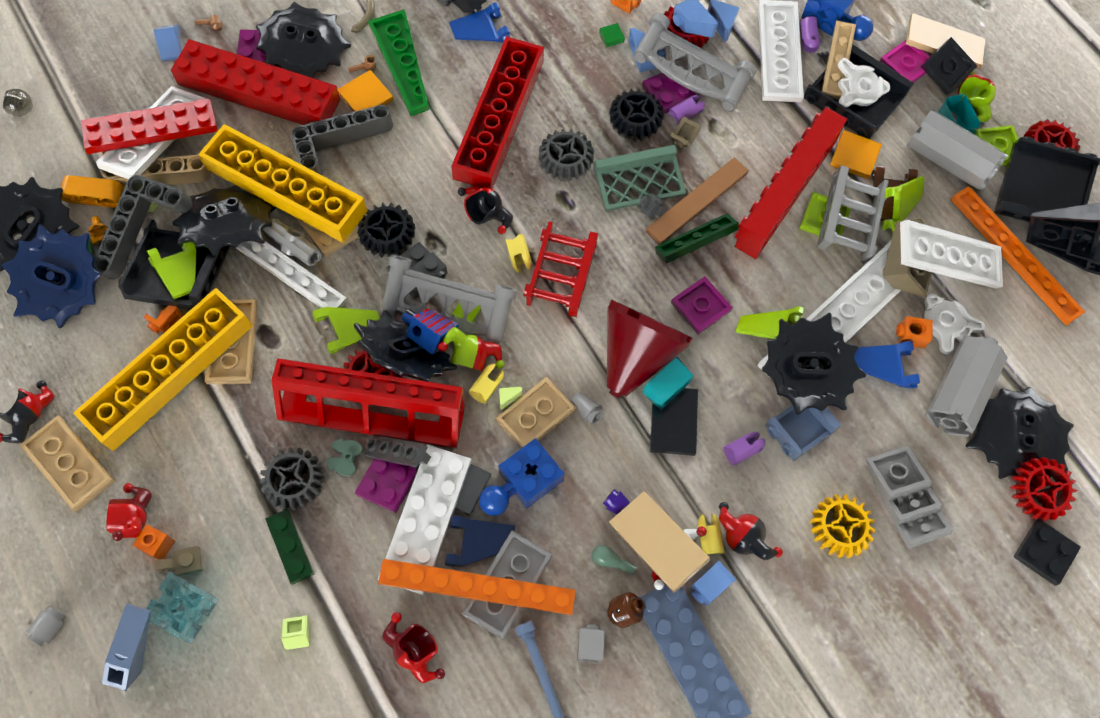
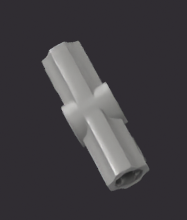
(293, 242)

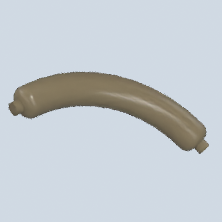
(368, 16)

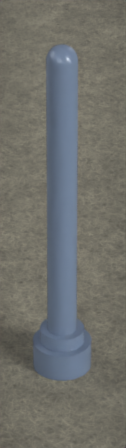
(527, 634)

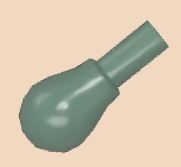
(606, 557)

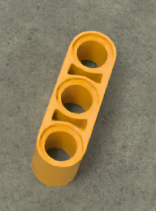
(91, 191)

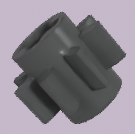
(652, 206)

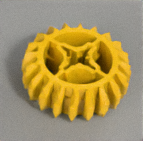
(860, 520)

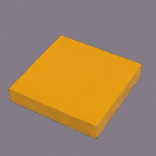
(365, 92)
(856, 153)

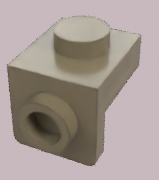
(685, 133)

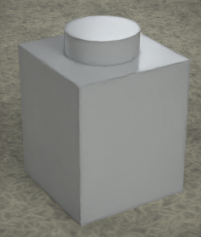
(591, 644)

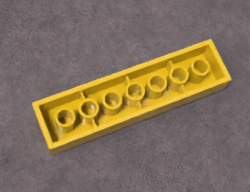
(283, 183)
(163, 370)

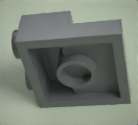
(425, 263)

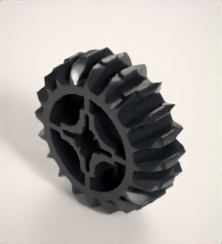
(637, 120)
(374, 226)

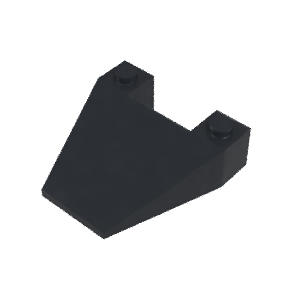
(1069, 235)

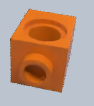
(921, 326)
(154, 542)

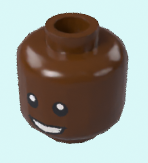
(626, 610)

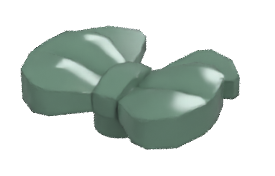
(349, 450)

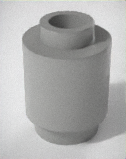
(45, 626)

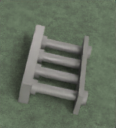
(833, 217)

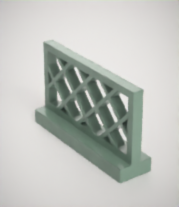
(634, 161)

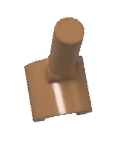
(214, 22)
(369, 64)

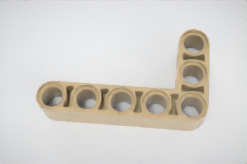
(171, 171)

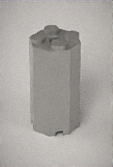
(957, 150)
(967, 385)

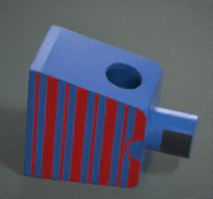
(427, 328)

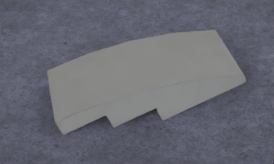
(908, 496)

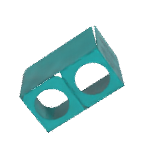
(963, 111)
(668, 383)

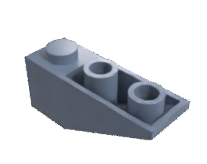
(127, 649)

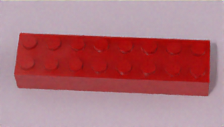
(254, 84)
(498, 113)
(789, 182)

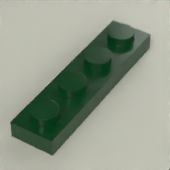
(696, 238)

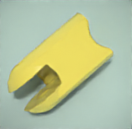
(518, 252)
(483, 386)
(712, 541)

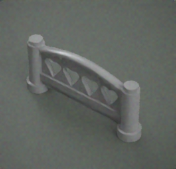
(734, 78)
(493, 305)

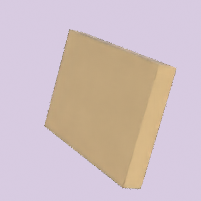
(535, 413)

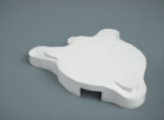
(860, 84)
(949, 321)

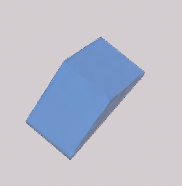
(724, 15)
(168, 42)

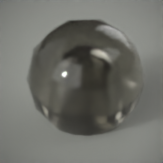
(17, 103)

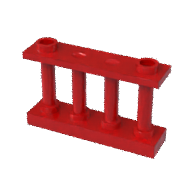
(577, 282)

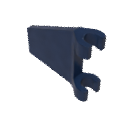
(479, 541)

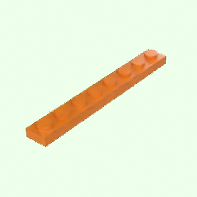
(1018, 256)
(477, 587)

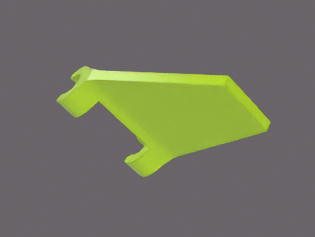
(905, 199)
(177, 270)
(767, 323)
(343, 324)

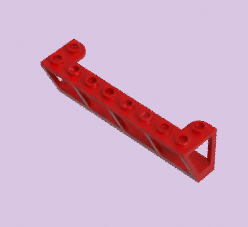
(305, 379)

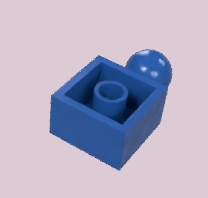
(830, 11)
(528, 488)

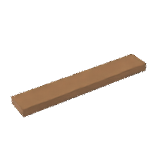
(696, 201)

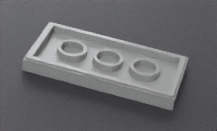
(518, 561)

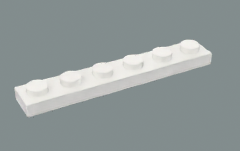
(292, 274)

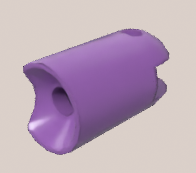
(809, 34)
(687, 108)
(744, 448)

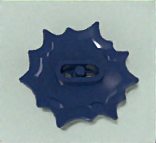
(53, 276)

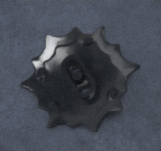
(301, 40)
(28, 201)
(224, 219)
(393, 349)
(797, 354)
(1012, 419)

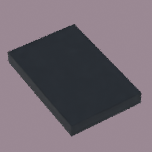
(675, 425)

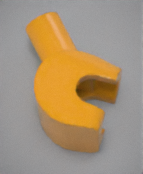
(97, 230)

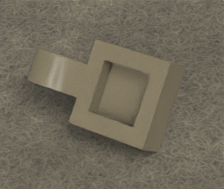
(184, 562)

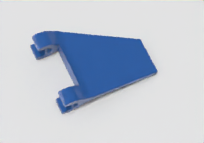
(480, 26)
(886, 363)

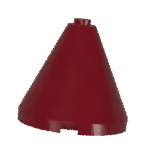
(637, 348)

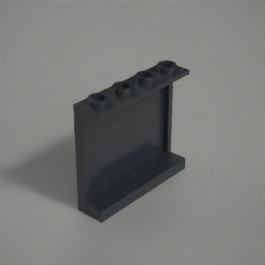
(864, 119)
(1044, 179)
(143, 282)

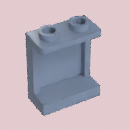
(803, 431)

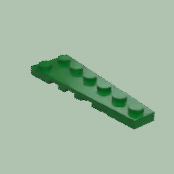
(398, 51)

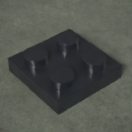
(948, 66)
(1047, 552)

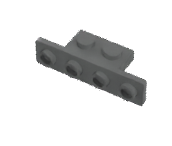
(397, 451)

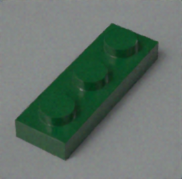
(289, 546)

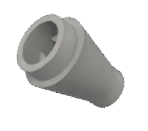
(589, 409)

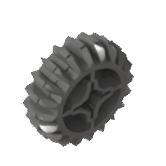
(568, 164)
(275, 468)

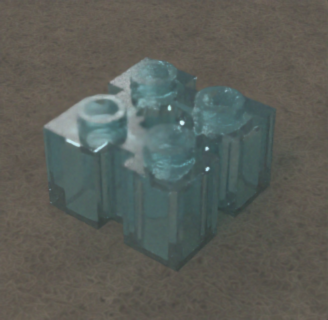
(195, 604)

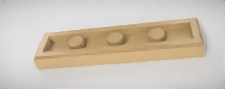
(840, 48)

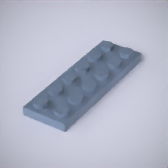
(692, 655)

